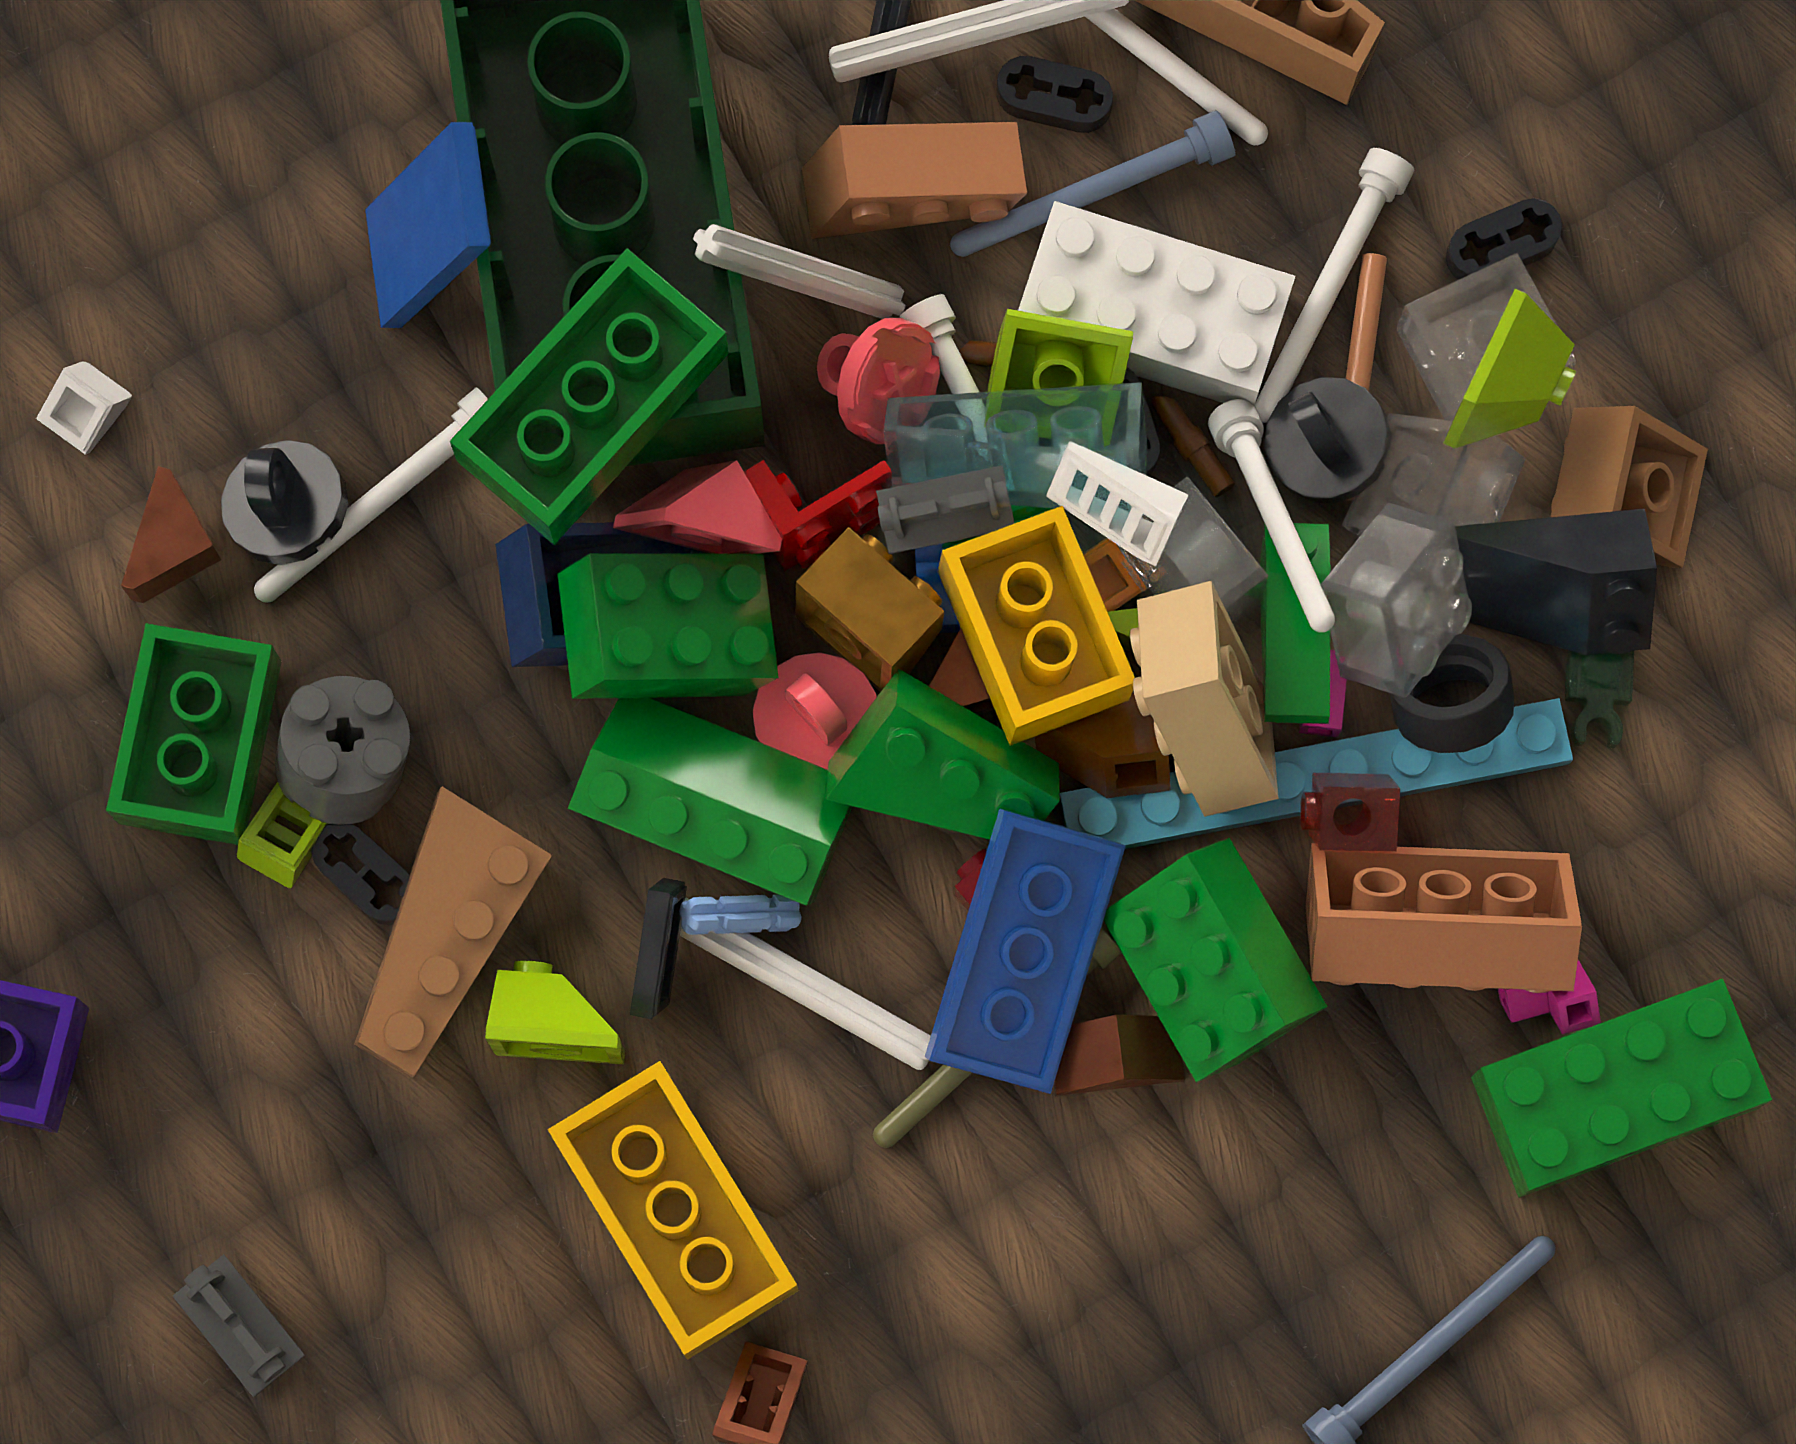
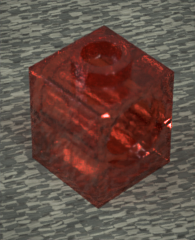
(1374, 828)

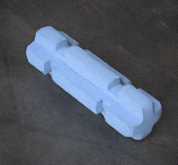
(739, 914)

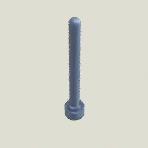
(1203, 142)
(1343, 1423)

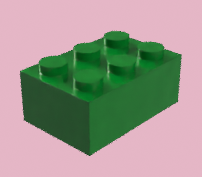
(667, 625)
(194, 734)
(1213, 959)

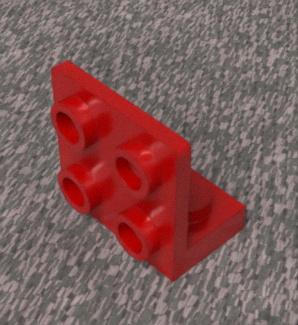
(817, 526)

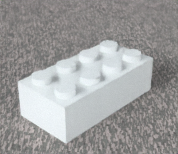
(1193, 311)

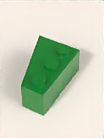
(938, 764)

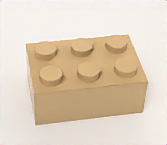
(1204, 699)

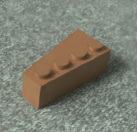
(1308, 40)
(451, 917)

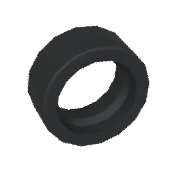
(1464, 725)

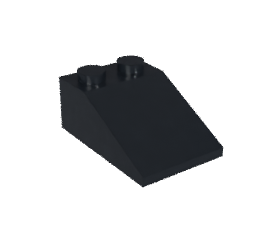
(1564, 579)

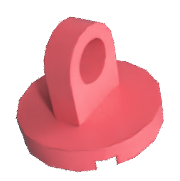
(880, 364)
(811, 706)

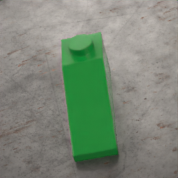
(1292, 652)

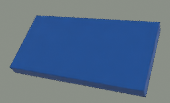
(428, 225)
(1024, 951)

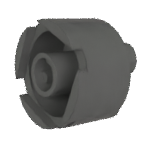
(338, 716)

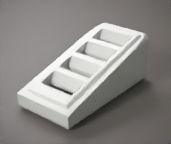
(1143, 493)

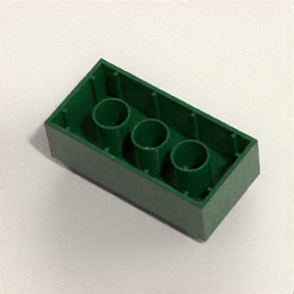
(596, 144)

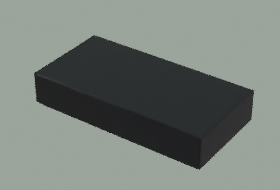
(658, 948)

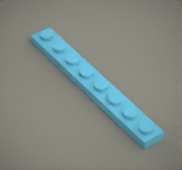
(1530, 743)

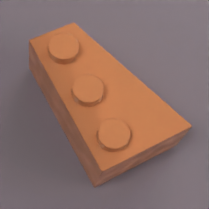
(912, 176)

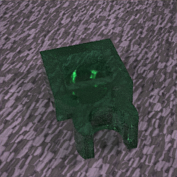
(1599, 684)

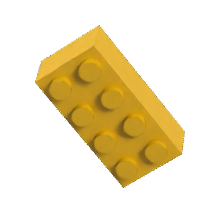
(673, 1210)

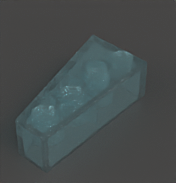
(1015, 429)

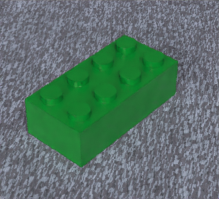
(590, 396)
(1621, 1087)

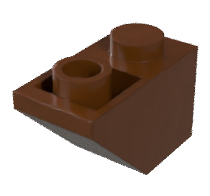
(1110, 752)

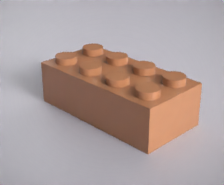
(1443, 918)

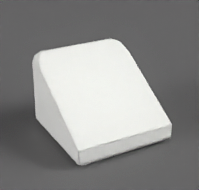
(83, 405)

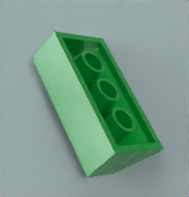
(712, 797)

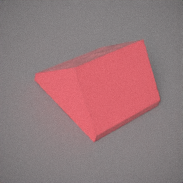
(705, 511)

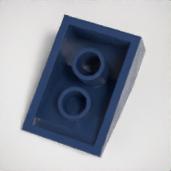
(531, 585)

